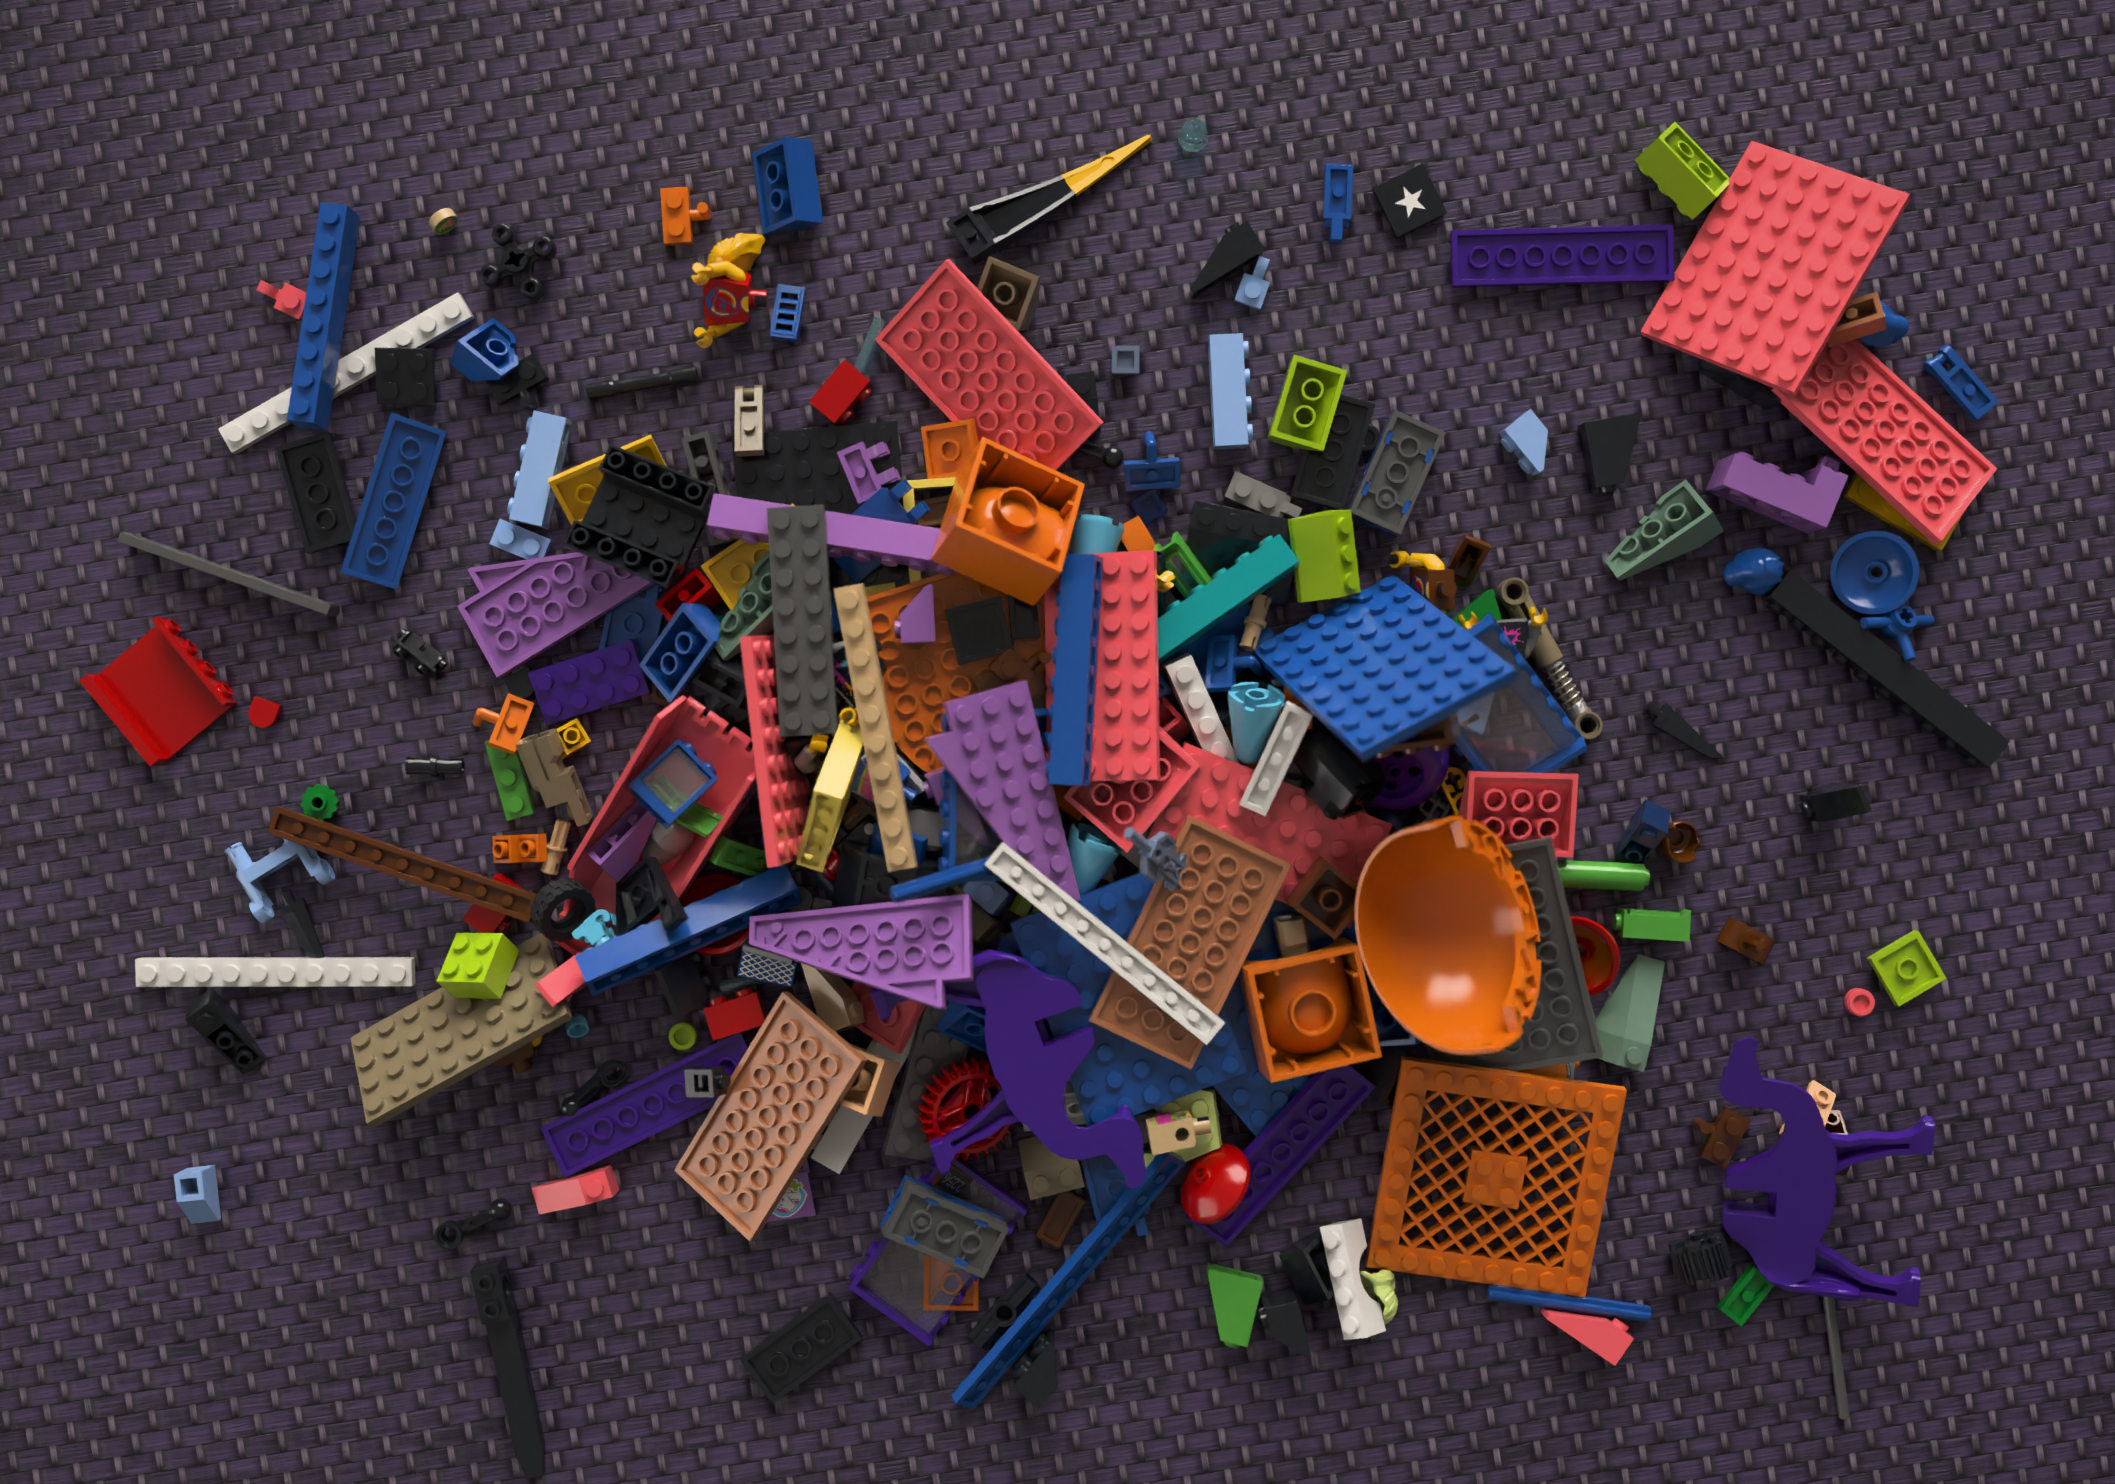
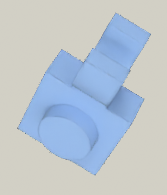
(1253, 287)

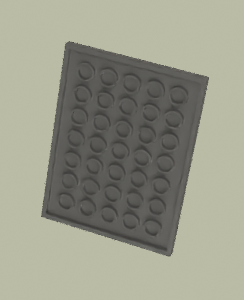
(1563, 1017)

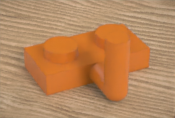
(678, 216)
(508, 724)

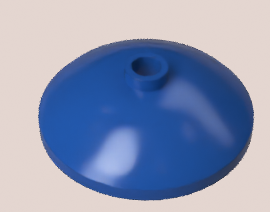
(1853, 575)

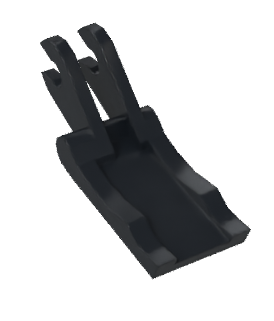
(1023, 619)

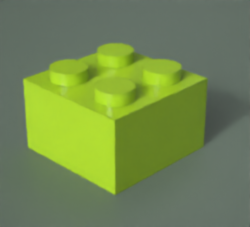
(478, 965)

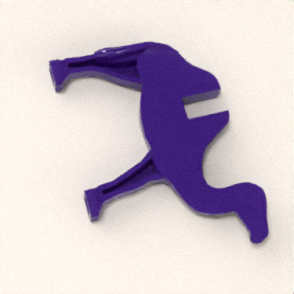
(1030, 1066)
(1803, 1189)

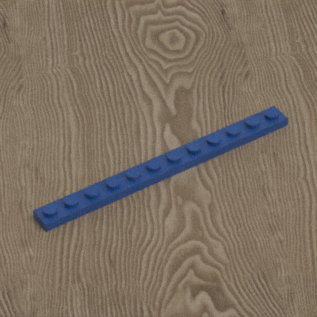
(1067, 1280)

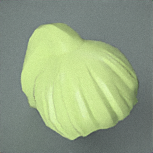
(1381, 1288)

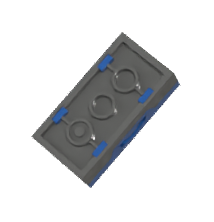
(1395, 473)
(944, 1226)

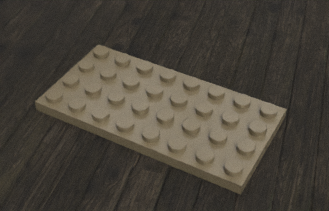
(451, 1037)

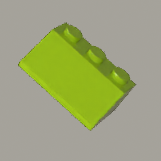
(1683, 171)
(1307, 404)
(1325, 555)

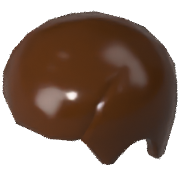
(1680, 842)

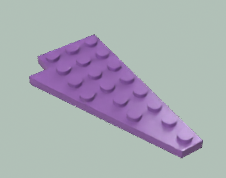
(539, 603)
(1002, 769)
(887, 945)

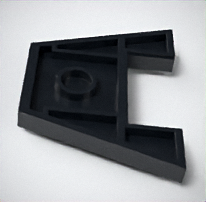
(644, 895)

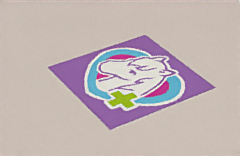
(796, 1201)

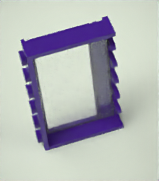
(895, 1274)

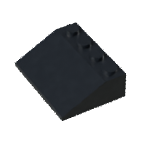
(1224, 533)

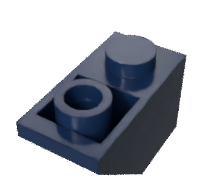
(1644, 832)

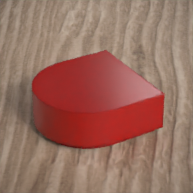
(264, 712)

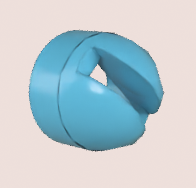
(577, 1031)

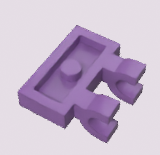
(861, 471)

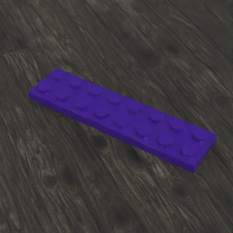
(1562, 256)
(636, 1109)
(1291, 1141)

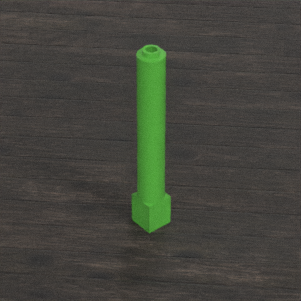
(1603, 875)

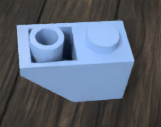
(1528, 441)
(198, 1193)

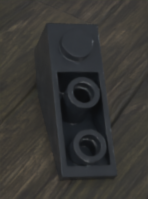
(224, 1030)

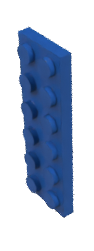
(393, 501)

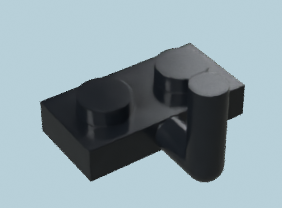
(519, 383)

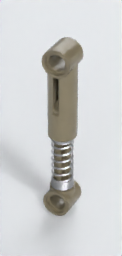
(1548, 657)

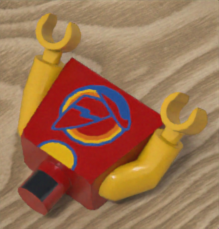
(726, 299)

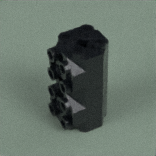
(1334, 773)

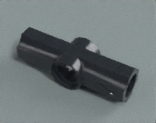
(993, 1323)

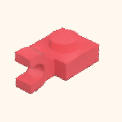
(289, 299)

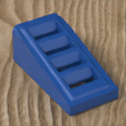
(786, 335)

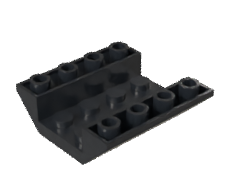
(642, 518)
(865, 878)

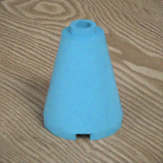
(1095, 535)
(1253, 718)
(1090, 855)

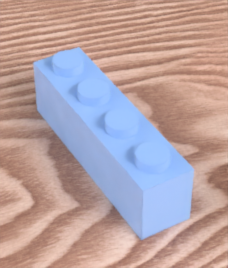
(1228, 391)
(541, 459)

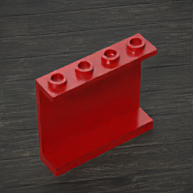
(160, 693)

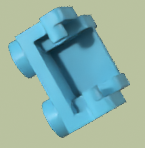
(594, 929)

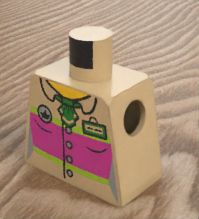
(1163, 1130)

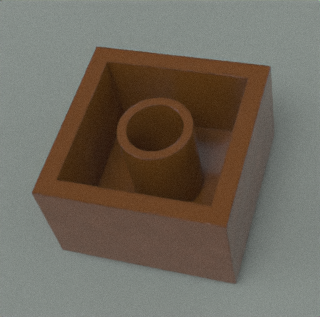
(1325, 897)

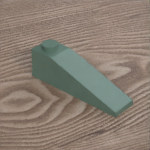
(1672, 529)
(751, 614)
(1630, 1014)

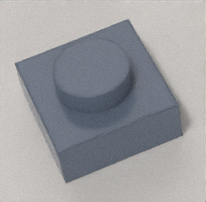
(1125, 360)

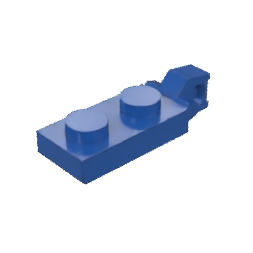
(1337, 199)

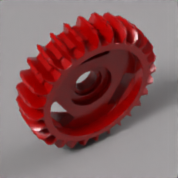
(972, 1089)

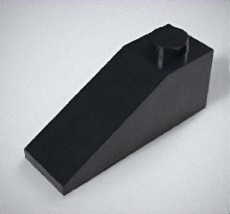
(1232, 253)
(1834, 802)

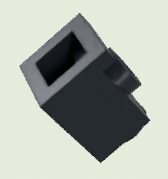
(711, 1079)

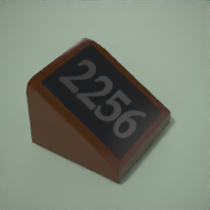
(952, 1183)

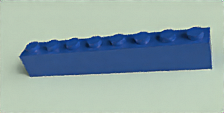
(323, 317)
(1075, 670)
(707, 922)

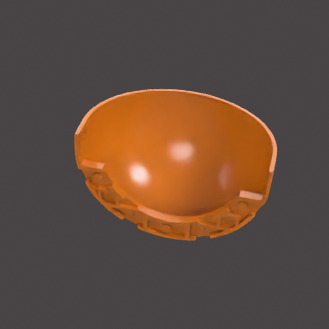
(1449, 935)

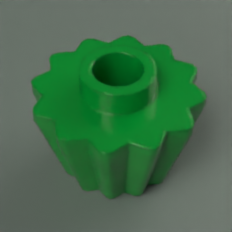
(311, 799)

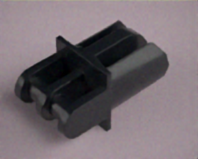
(1427, 816)

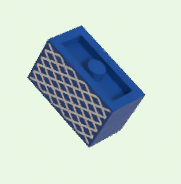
(767, 969)

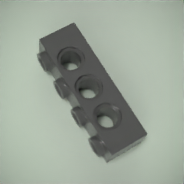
(707, 465)

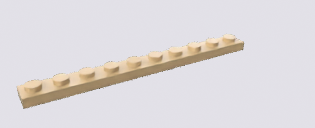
(875, 727)

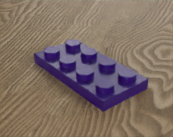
(589, 682)

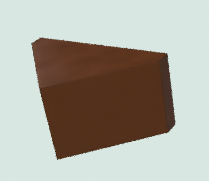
(1467, 558)

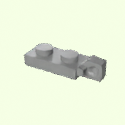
(1260, 497)

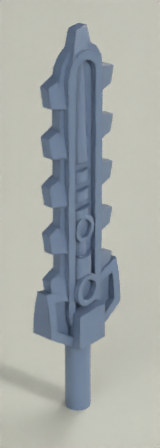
(1159, 858)

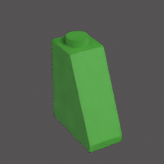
(1234, 1301)

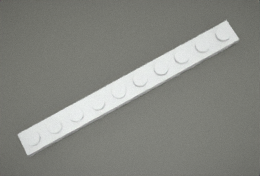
(351, 370)
(1104, 943)
(274, 971)

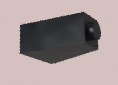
(1608, 450)

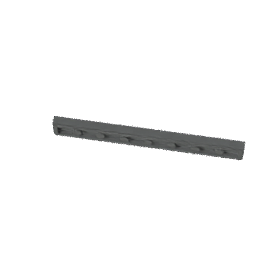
(228, 573)

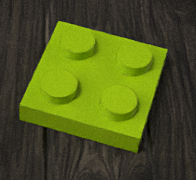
(1906, 968)

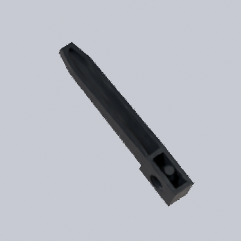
(500, 1315)

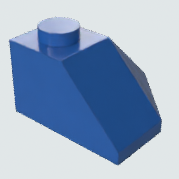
(486, 352)

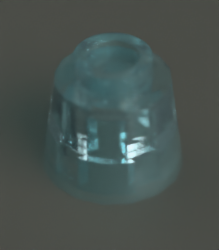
(1193, 135)

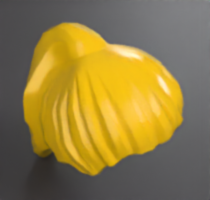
(738, 250)

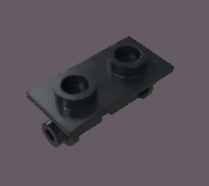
(409, 648)

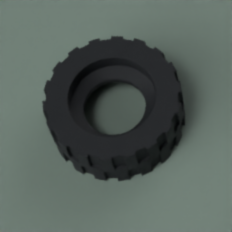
(550, 898)

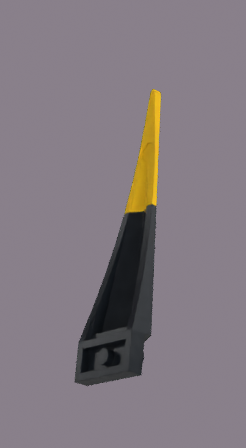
(1006, 219)

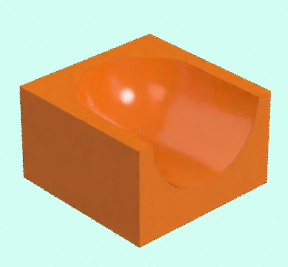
(1008, 522)
(1309, 1011)

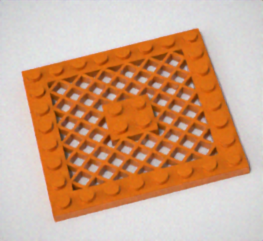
(1495, 1176)

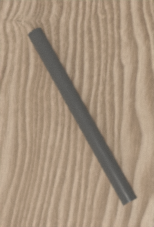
(1836, 1358)

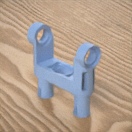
(251, 873)

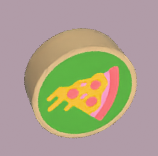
(443, 221)

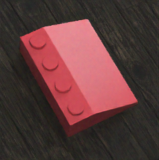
(1134, 804)
(1524, 806)

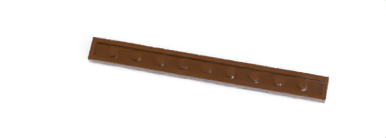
(401, 863)

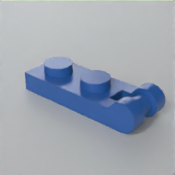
(1961, 383)

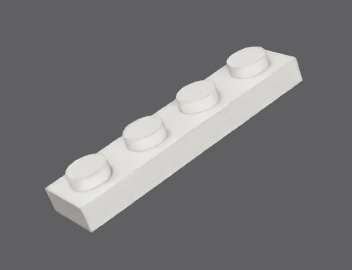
(1276, 758)

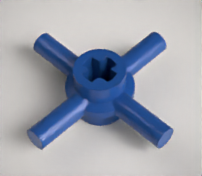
(1899, 625)

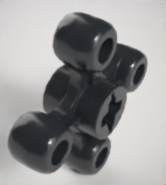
(508, 264)

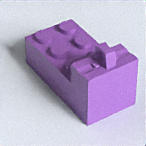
(1792, 499)

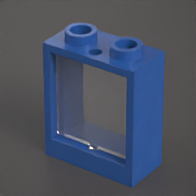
(673, 783)

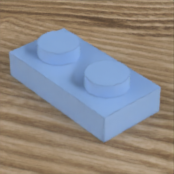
(520, 541)

